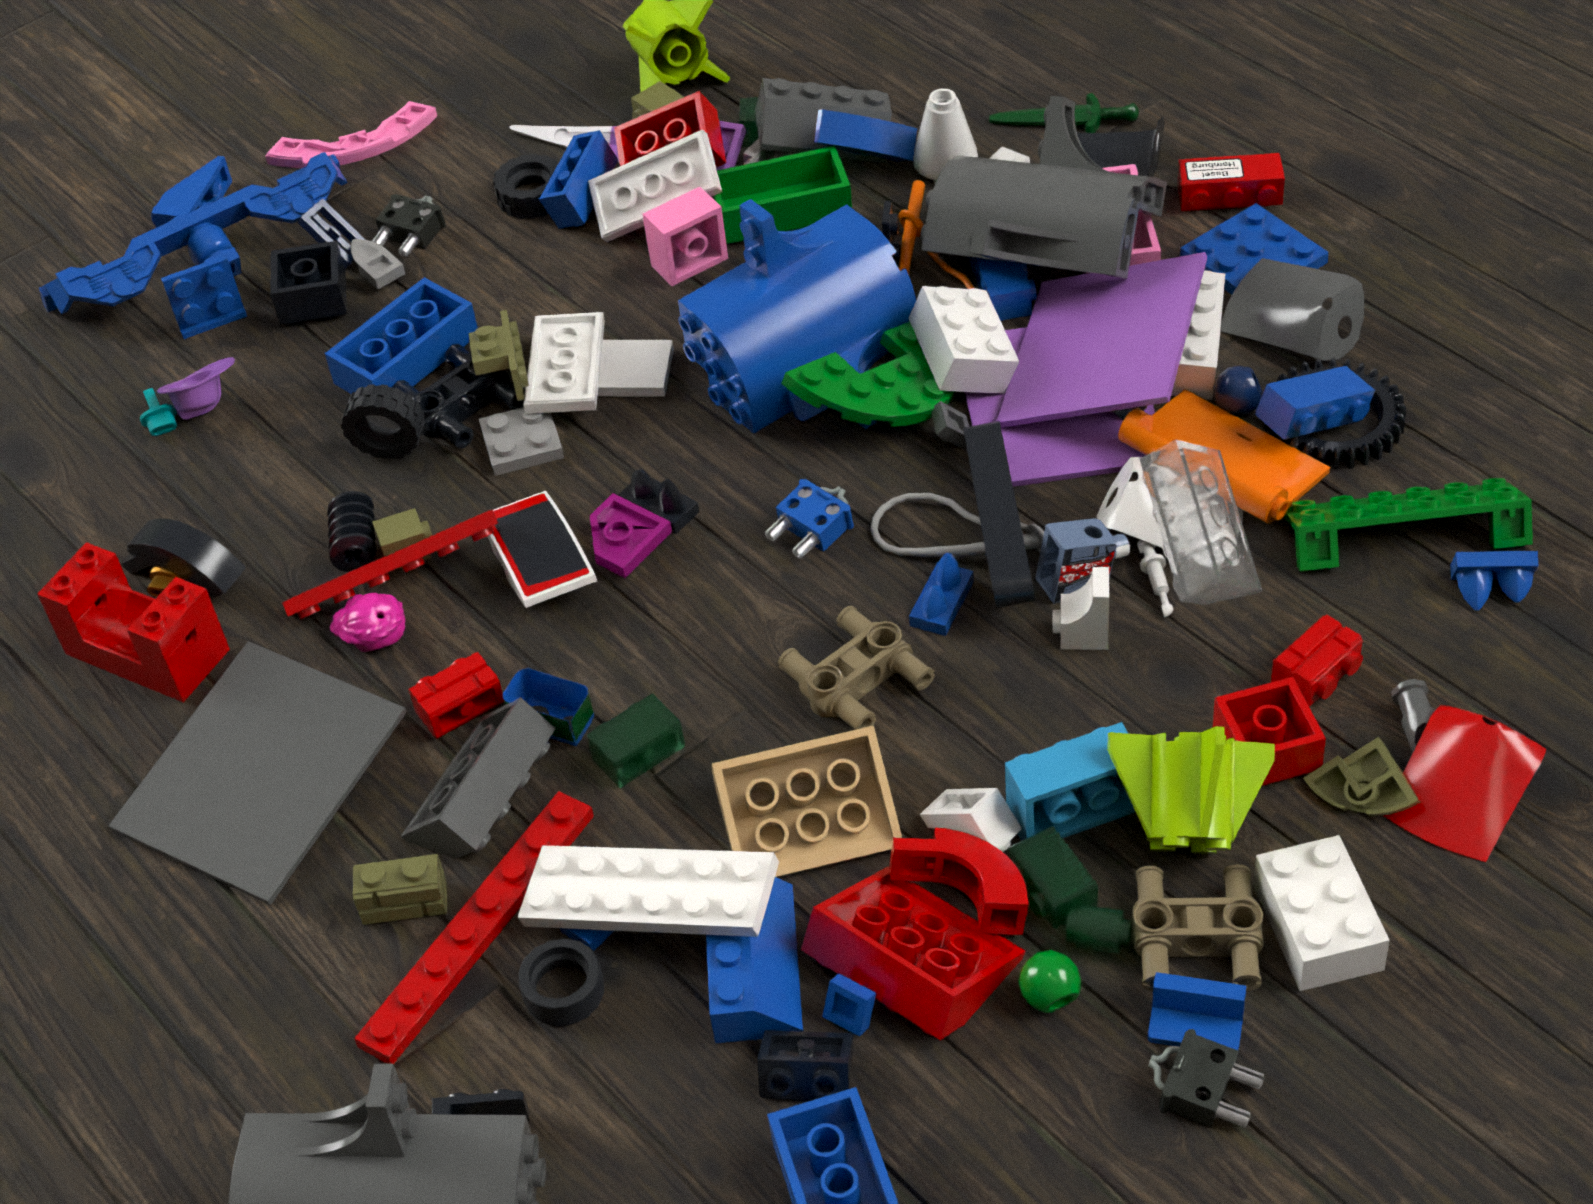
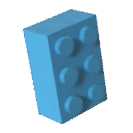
(1067, 786)

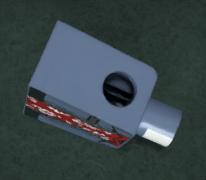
(1072, 551)

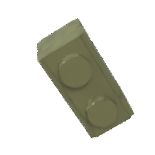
(399, 889)

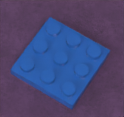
(1246, 239)

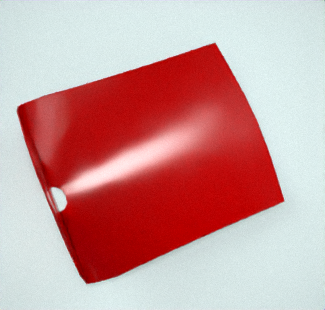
(1467, 781)

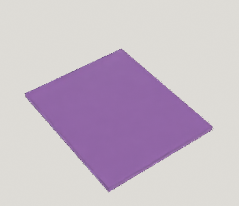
(1104, 342)
(1055, 447)

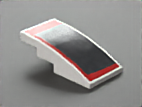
(538, 550)

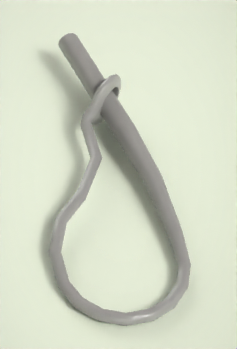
(1032, 538)

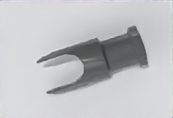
(1415, 708)

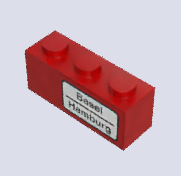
(1230, 181)

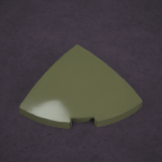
(1364, 782)

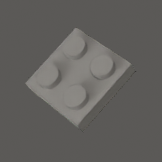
(520, 440)

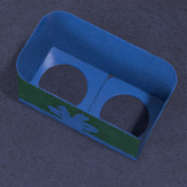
(553, 694)

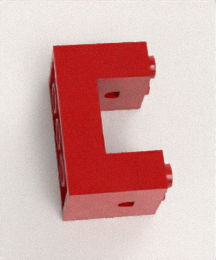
(147, 640)

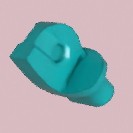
(159, 417)

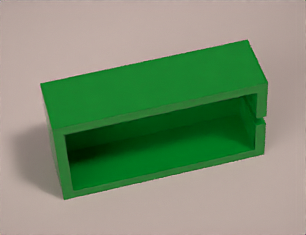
(791, 188)

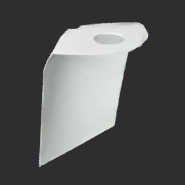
(1132, 506)

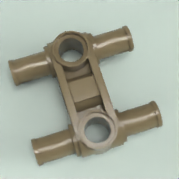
(855, 669)
(1198, 926)

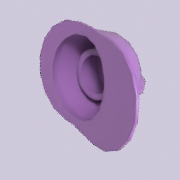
(198, 391)

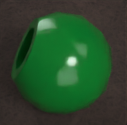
(1049, 981)

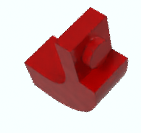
(971, 867)

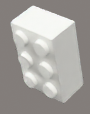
(963, 340)
(1320, 913)

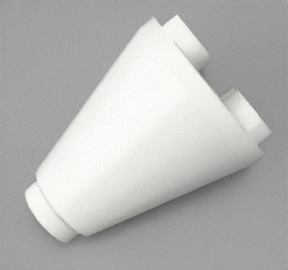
(942, 134)

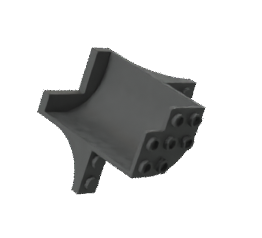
(1044, 213)
(385, 1155)

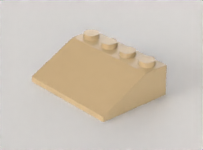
(809, 801)

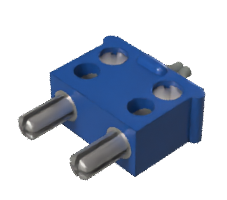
(813, 516)

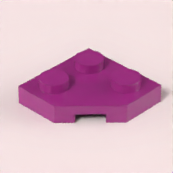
(625, 534)

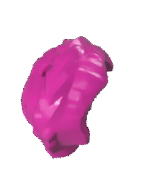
(360, 625)

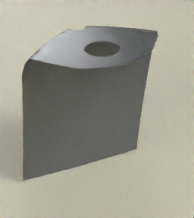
(1284, 309)

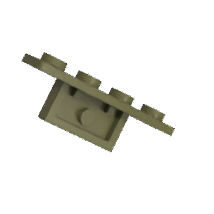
(498, 350)

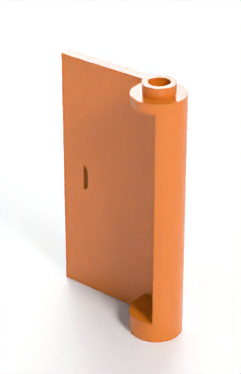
(1260, 468)

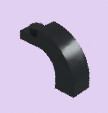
(184, 552)

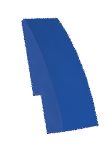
(865, 135)

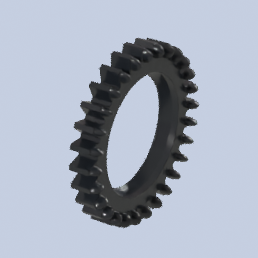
(1390, 426)

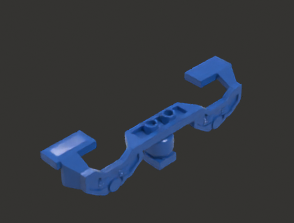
(198, 230)

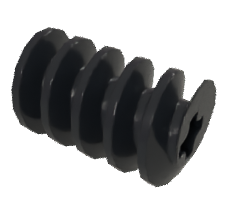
(351, 530)

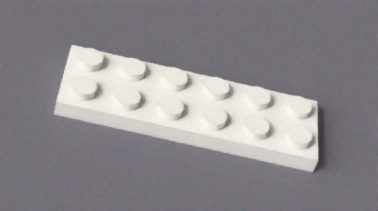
(650, 890)

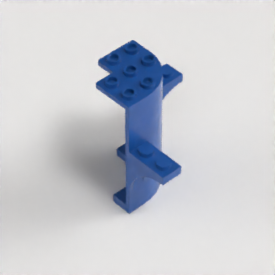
(791, 305)

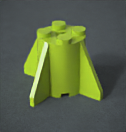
(669, 41)
(1190, 787)

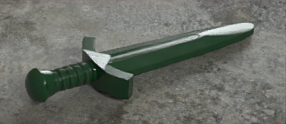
(1087, 115)

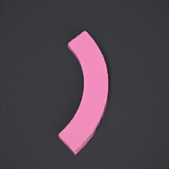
(359, 145)

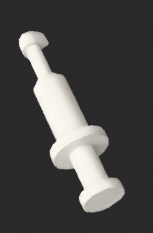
(1153, 566)

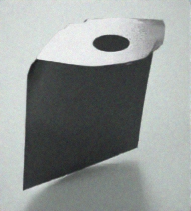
(1126, 148)

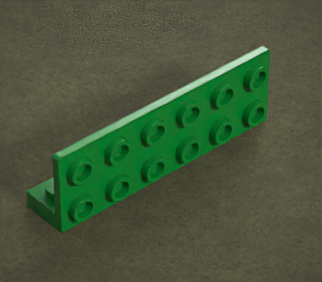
(1318, 523)

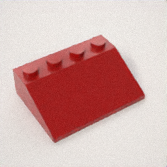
(910, 951)

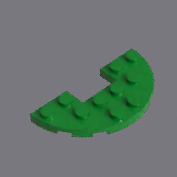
(892, 392)

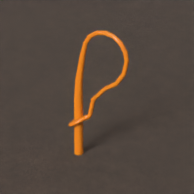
(912, 228)

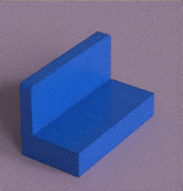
(1198, 1004)

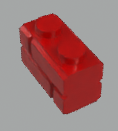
(1320, 658)
(456, 694)

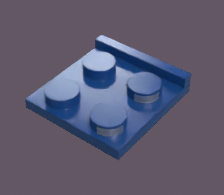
(204, 297)

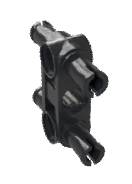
(459, 397)

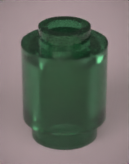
(1098, 928)

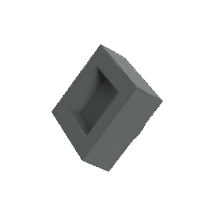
(949, 424)

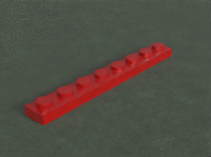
(469, 933)

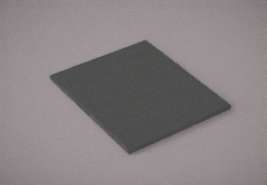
(258, 771)

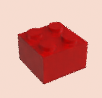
(1276, 716)

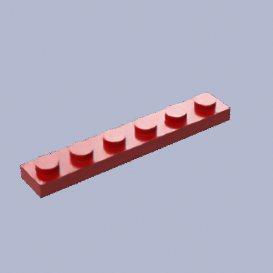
(377, 571)

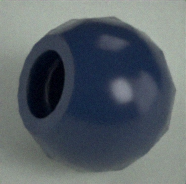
(1237, 390)

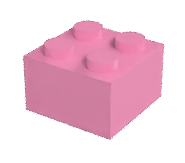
(685, 236)

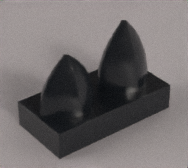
(661, 499)

